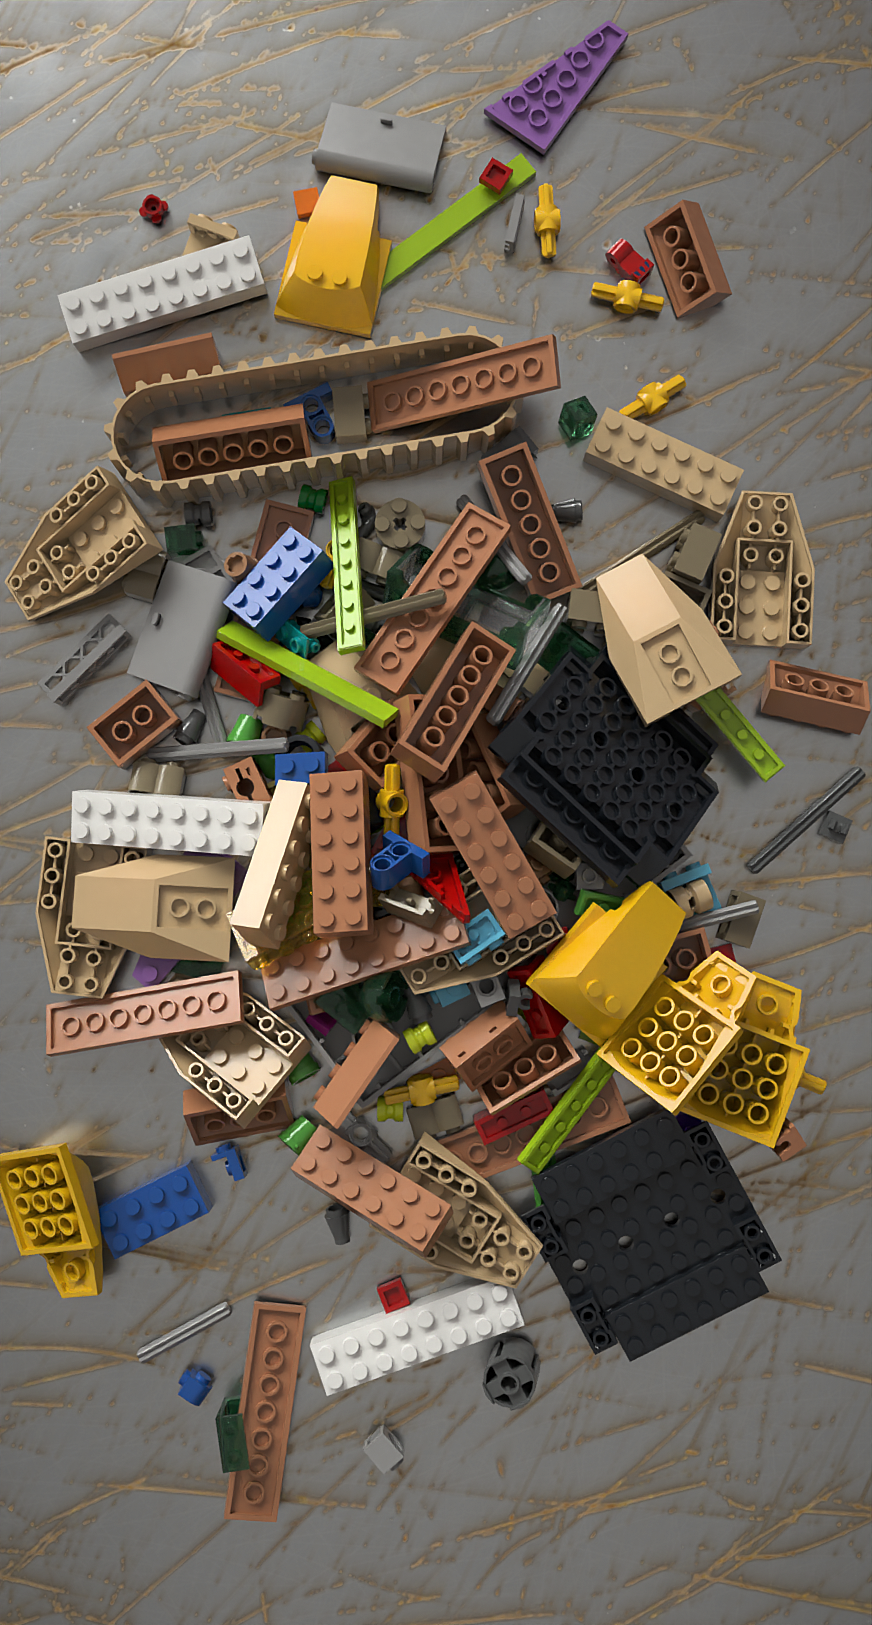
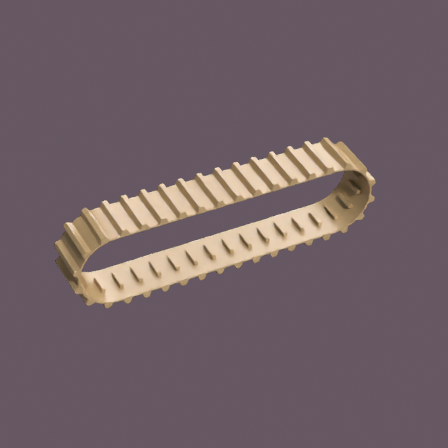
(295, 373)

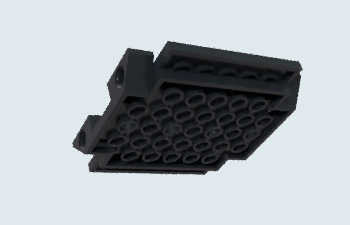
(589, 789)
(671, 1273)

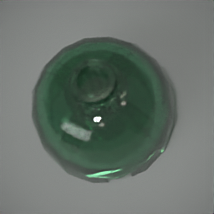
(497, 575)
(383, 996)

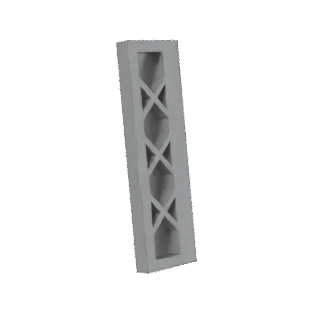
(88, 664)

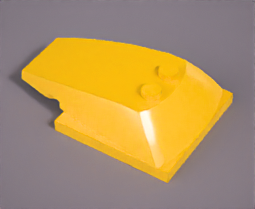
(336, 261)
(609, 961)
(681, 1031)
(760, 1072)
(55, 1215)

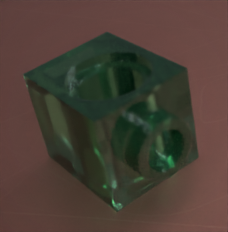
(577, 418)
(183, 540)

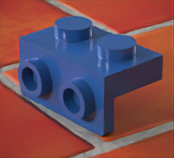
(299, 765)

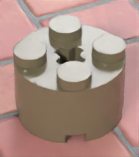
(397, 513)
(282, 708)

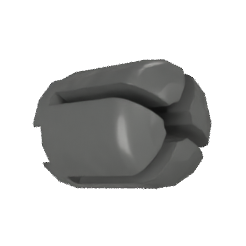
(511, 1373)

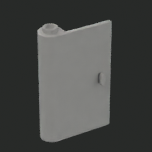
(379, 148)
(181, 629)

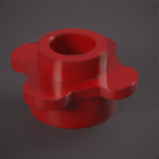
(150, 202)

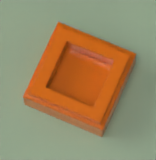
(306, 201)

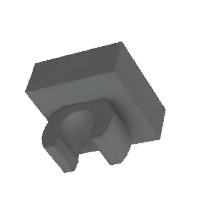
(835, 827)
(516, 997)

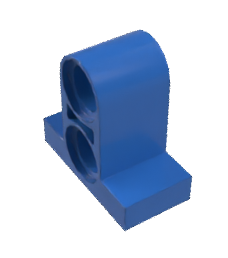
(320, 417)
(397, 861)

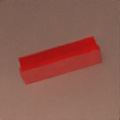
(243, 672)
(541, 1017)
(514, 1117)

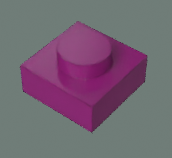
(321, 1022)

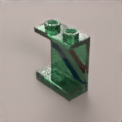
(232, 1436)

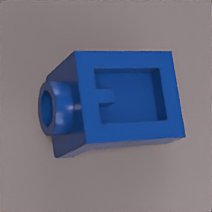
(235, 1163)

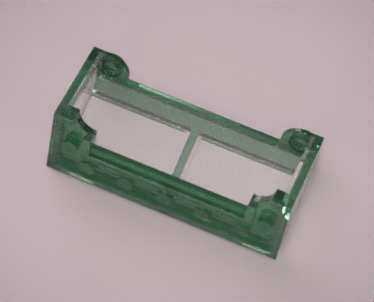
(496, 612)

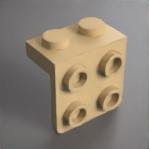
(207, 233)

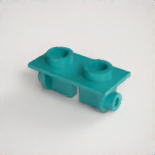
(296, 641)

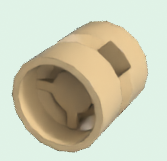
(693, 898)

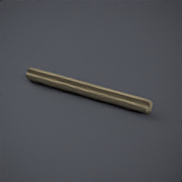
(653, 546)
(380, 612)

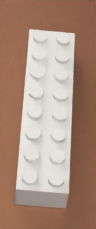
(162, 294)
(167, 821)
(414, 1333)

